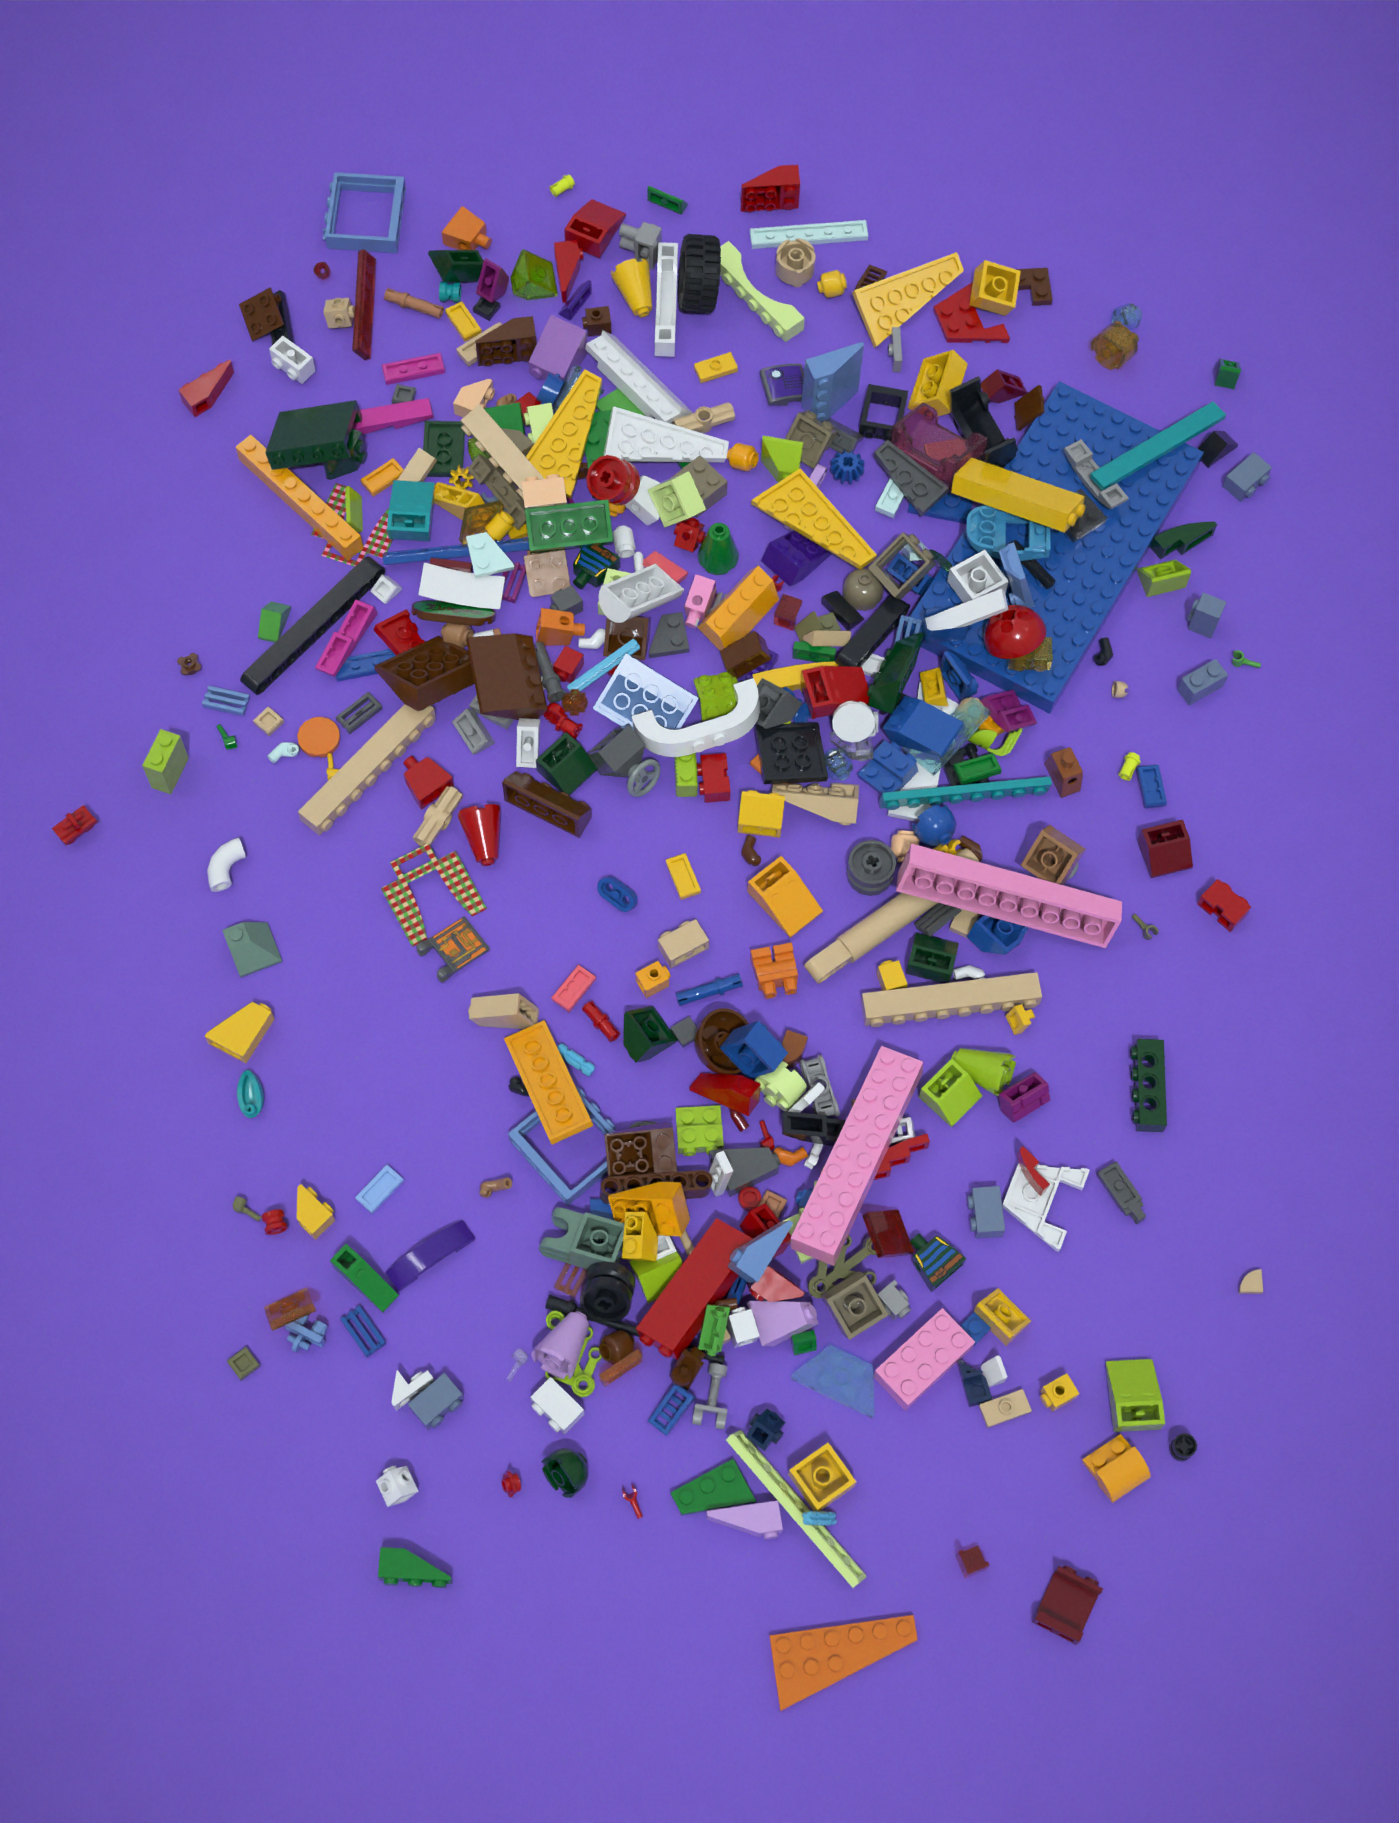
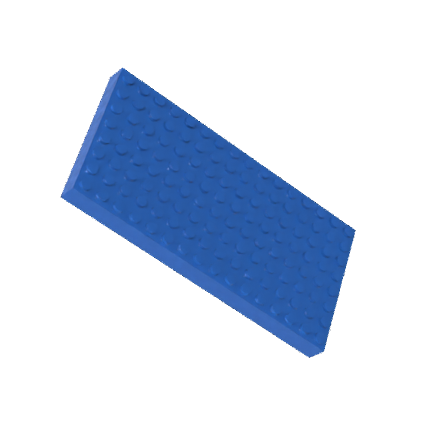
(1087, 572)

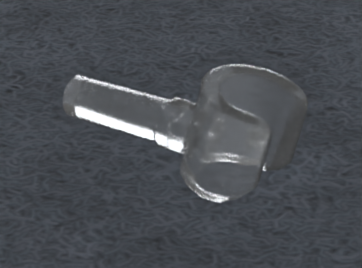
(520, 1358)

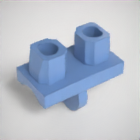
(315, 1335)

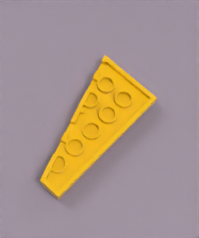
(902, 295)
(565, 437)
(807, 511)

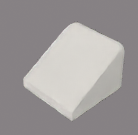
(385, 589)
(665, 1247)
(994, 1371)

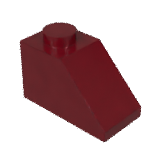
(1003, 386)

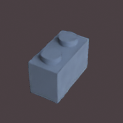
(1247, 477)
(1205, 614)
(1202, 682)
(986, 1212)
(436, 1402)

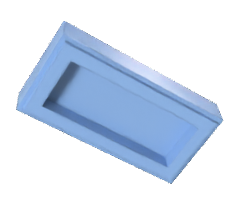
(379, 1189)

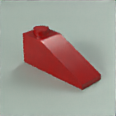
(568, 265)
(728, 1090)

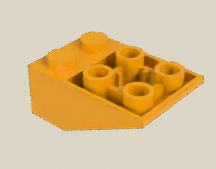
(784, 896)
(661, 1201)

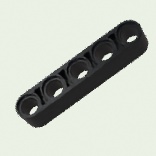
(873, 633)

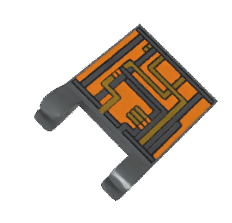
(456, 945)

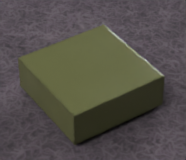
(243, 1363)

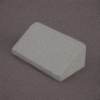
(473, 731)

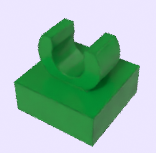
(804, 1342)

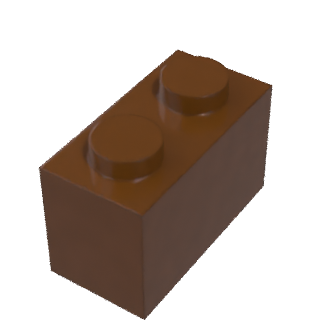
(745, 655)

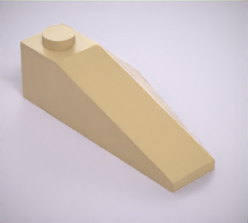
(835, 802)

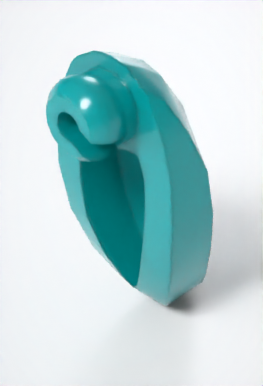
(250, 1094)

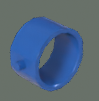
(550, 389)

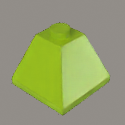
(781, 456)

